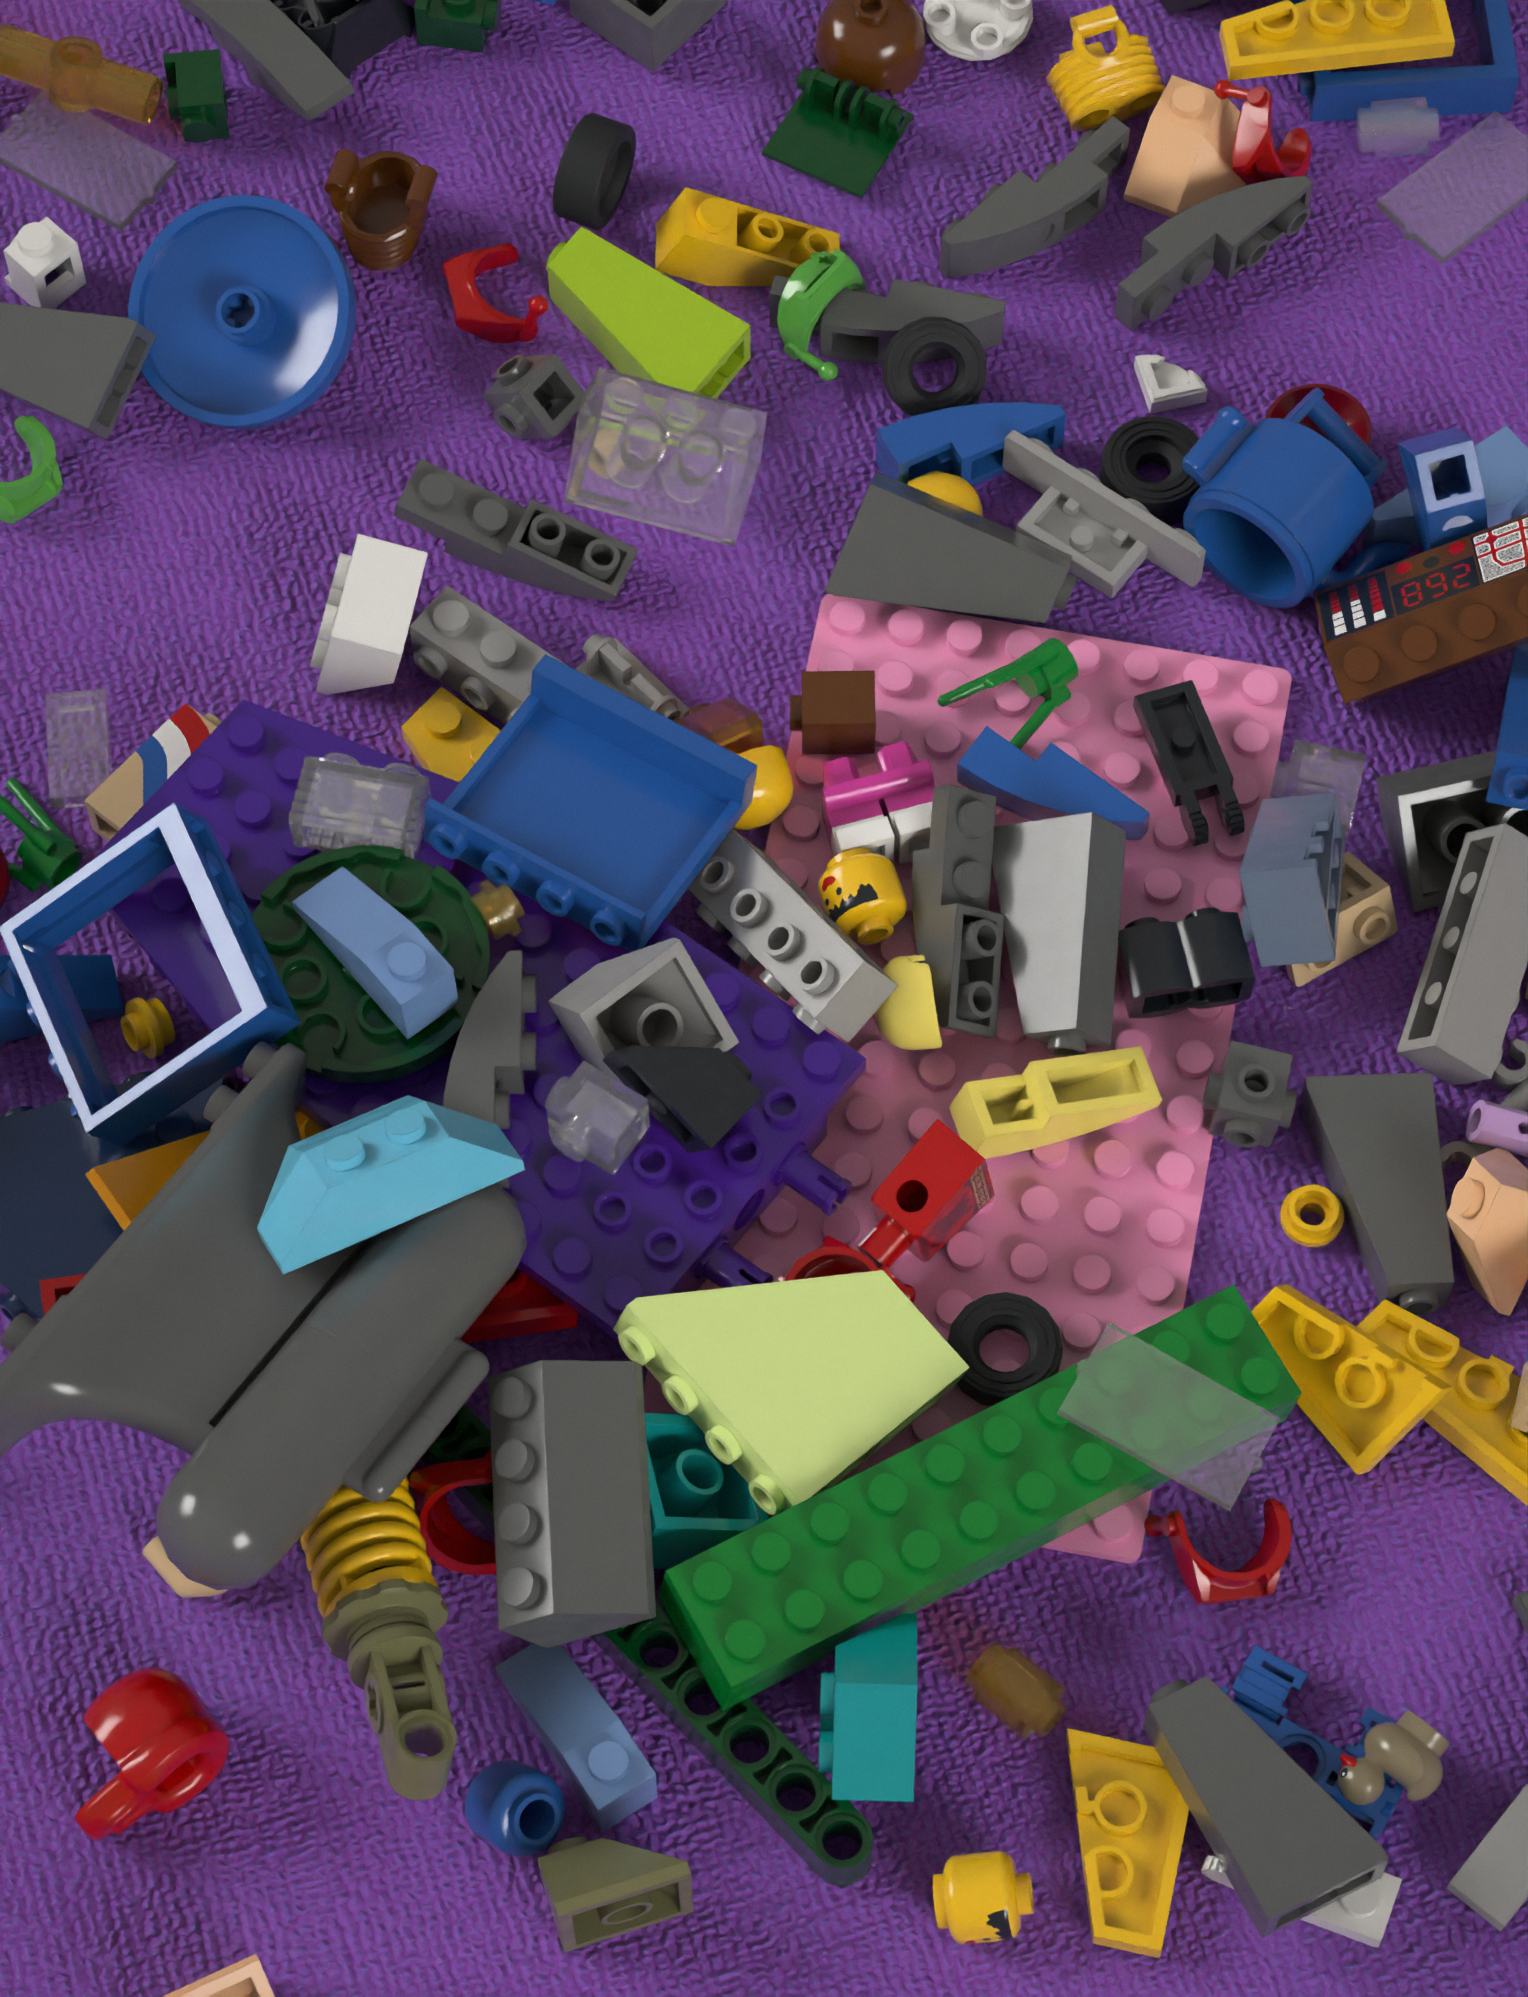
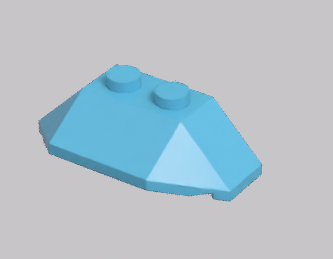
(378, 1176)

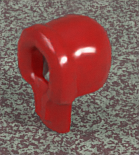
(161, 1742)

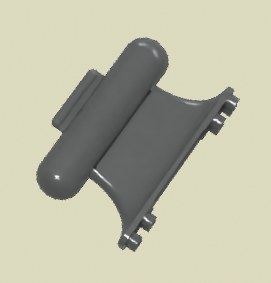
(256, 1371)

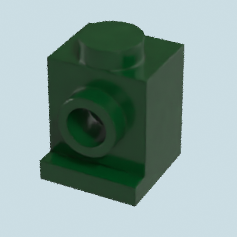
(456, 22)
(197, 94)

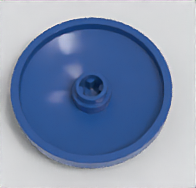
(244, 311)

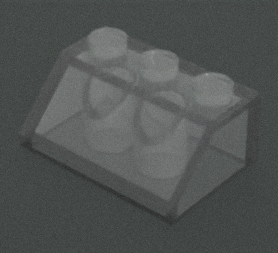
(664, 456)

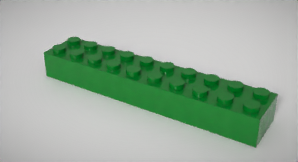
(937, 1515)

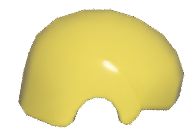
(910, 1013)

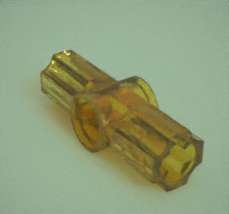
(78, 75)

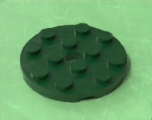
(339, 1022)

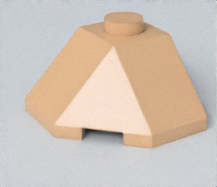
(1185, 150)
(1492, 1226)

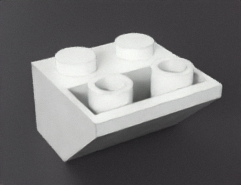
(367, 615)

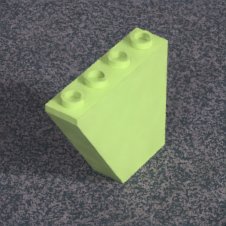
(793, 1374)

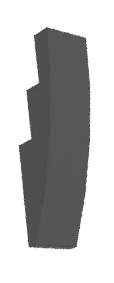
(274, 53)

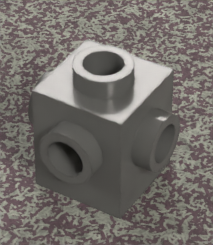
(534, 396)
(1250, 1095)

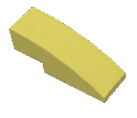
(1054, 1101)

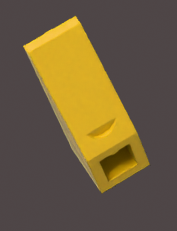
(733, 243)

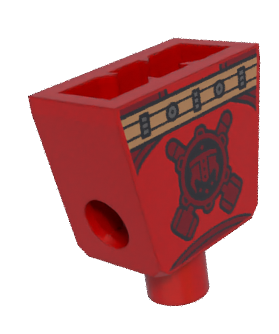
(939, 1179)

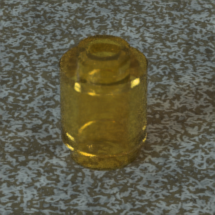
(1016, 1691)

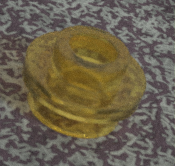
(499, 909)

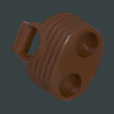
(380, 204)

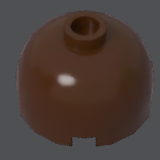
(872, 43)

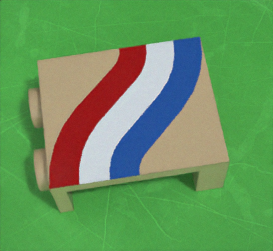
(147, 770)

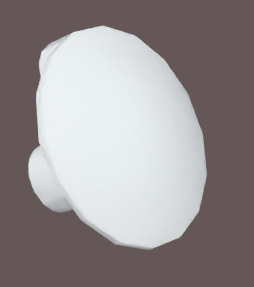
(977, 27)

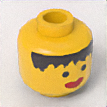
(863, 895)
(982, 1897)

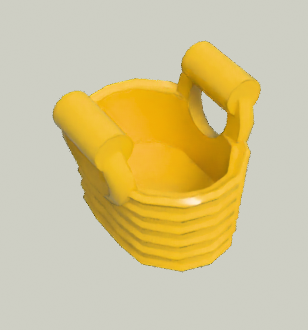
(1103, 85)

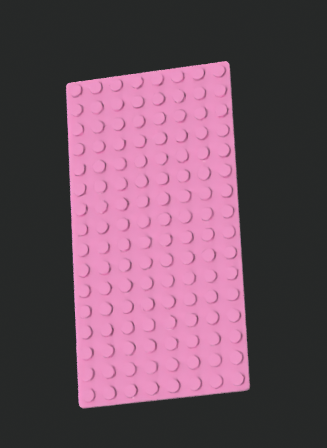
(1095, 1220)

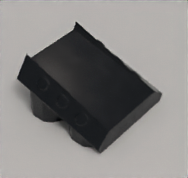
(350, 28)

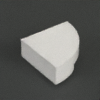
(1167, 385)

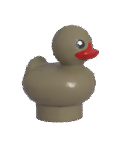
(1403, 1751)

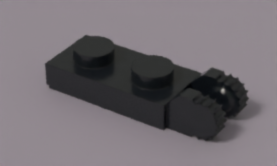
(1188, 757)

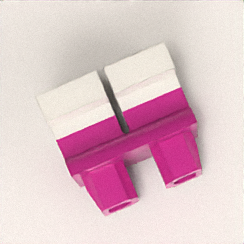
(881, 809)

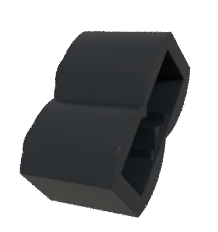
(1183, 963)

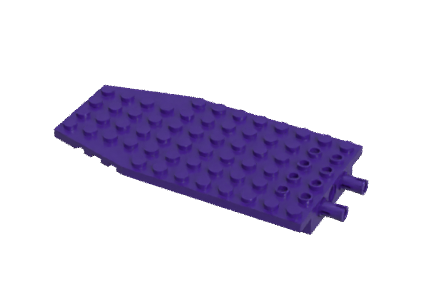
(589, 1233)

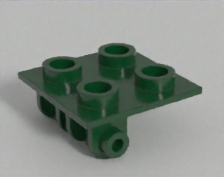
(838, 132)

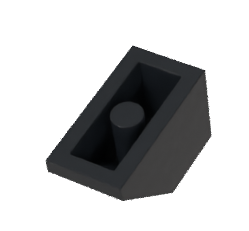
(688, 1089)

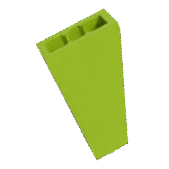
(644, 318)

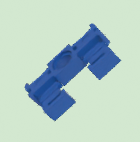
(1261, 1693)

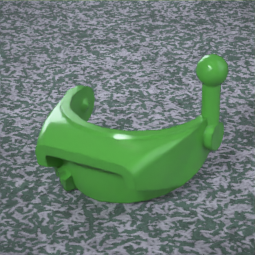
(806, 297)
(44, 482)

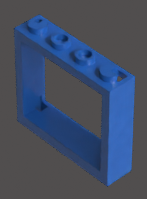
(1450, 89)
(135, 860)

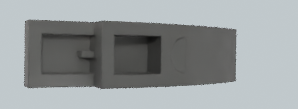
(1031, 215)
(1216, 234)
(861, 324)
(515, 541)
(953, 912)
(494, 1046)

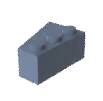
(1294, 880)

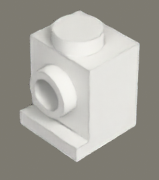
(36, 253)

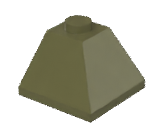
(611, 1889)

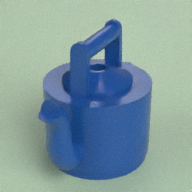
(1284, 503)

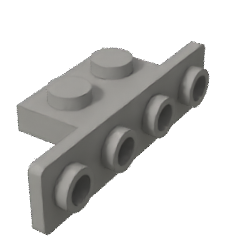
(1095, 524)

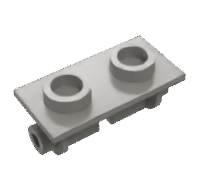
(621, 671)

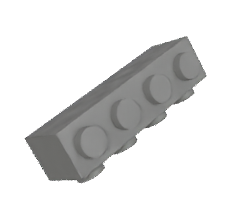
(475, 654)
(790, 937)
(1473, 961)

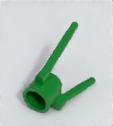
(1038, 673)
(45, 851)

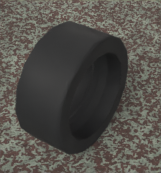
(594, 171)

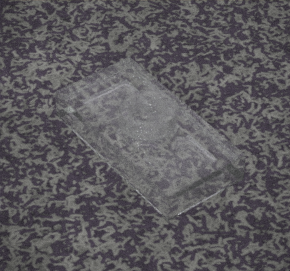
(77, 745)

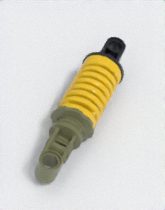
(384, 1621)

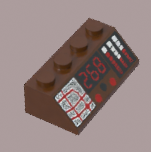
(1427, 613)

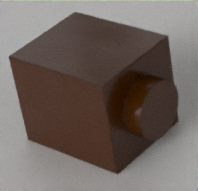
(835, 712)

